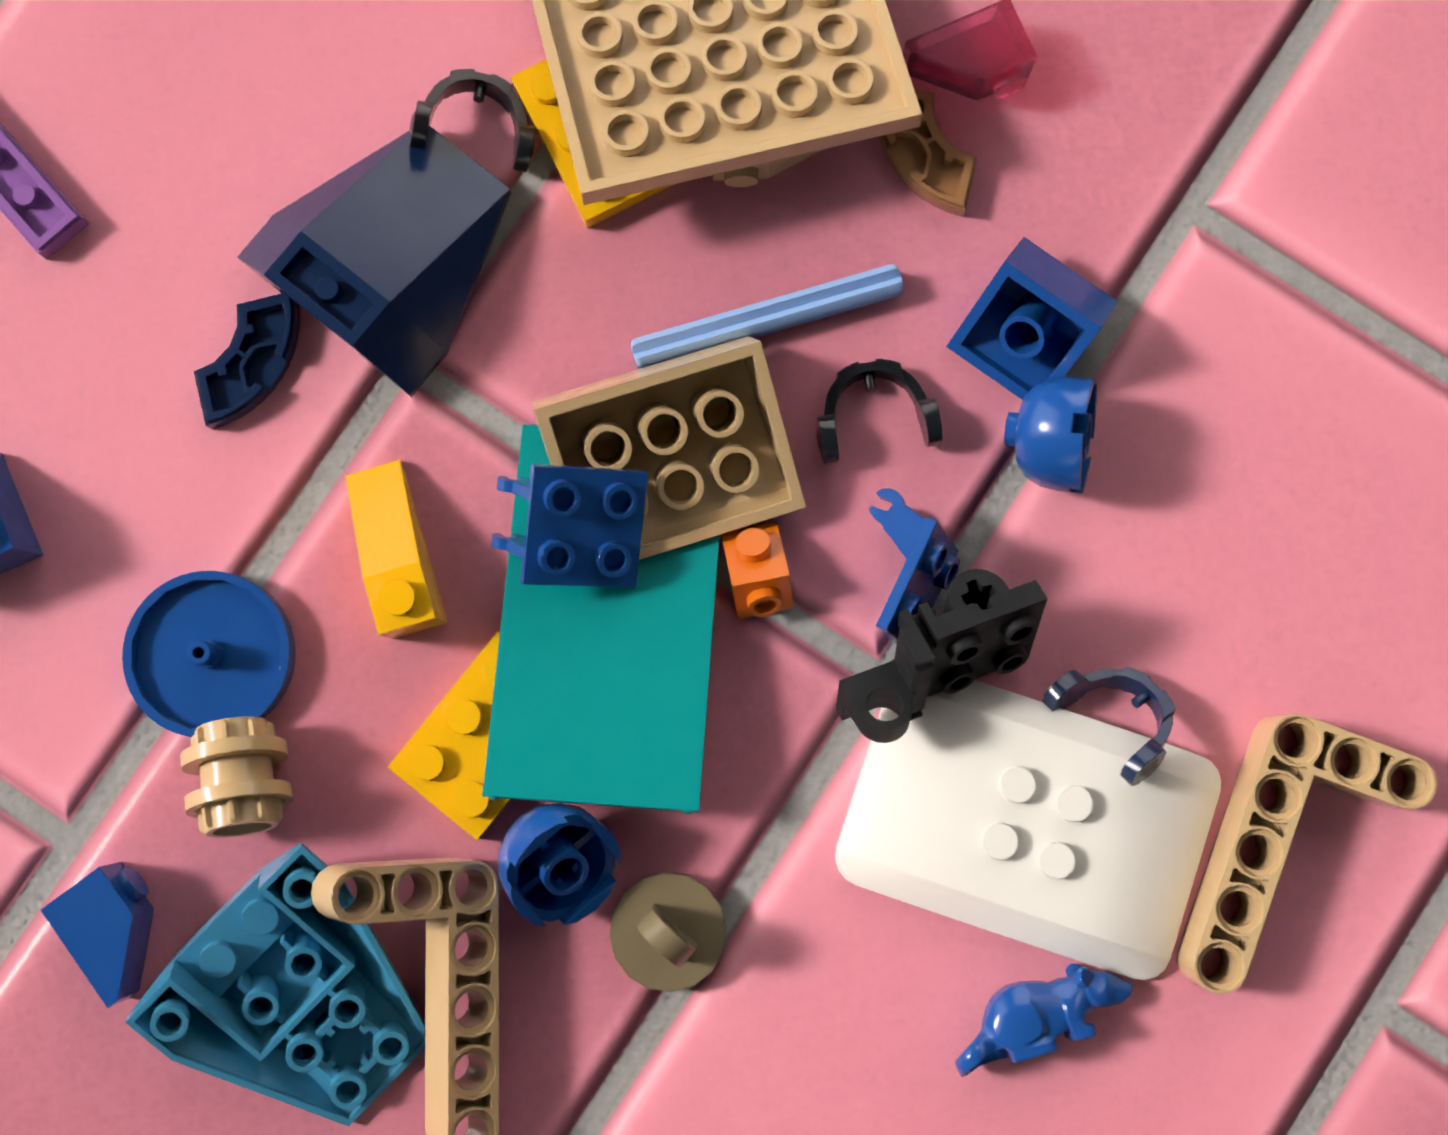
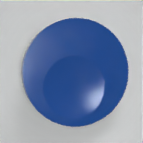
(207, 651)

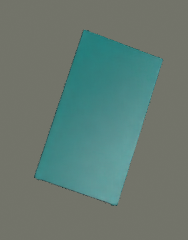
(603, 684)

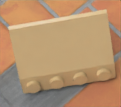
(698, 428)

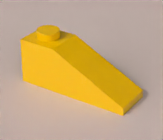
(393, 552)

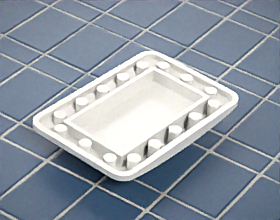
(1030, 828)

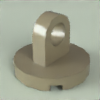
(668, 931)

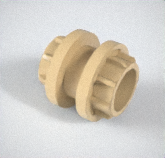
(236, 777)

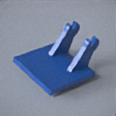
(579, 525)
(928, 565)

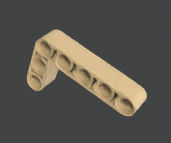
(1275, 828)
(445, 975)

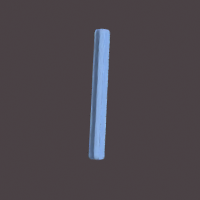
(769, 315)

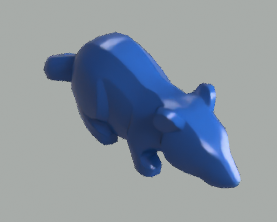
(1030, 1014)

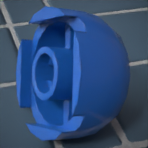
(1055, 433)
(557, 863)

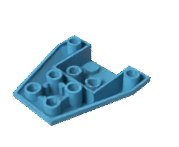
(286, 998)

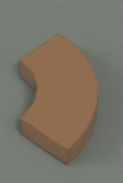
(930, 161)

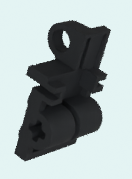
(978, 633)

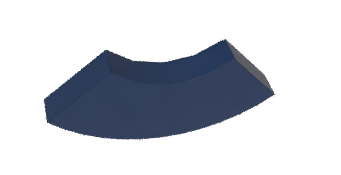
(252, 362)

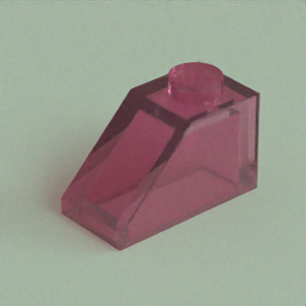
(974, 54)

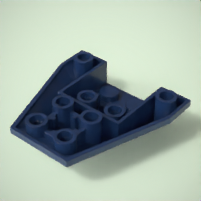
(388, 252)

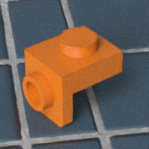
(757, 570)

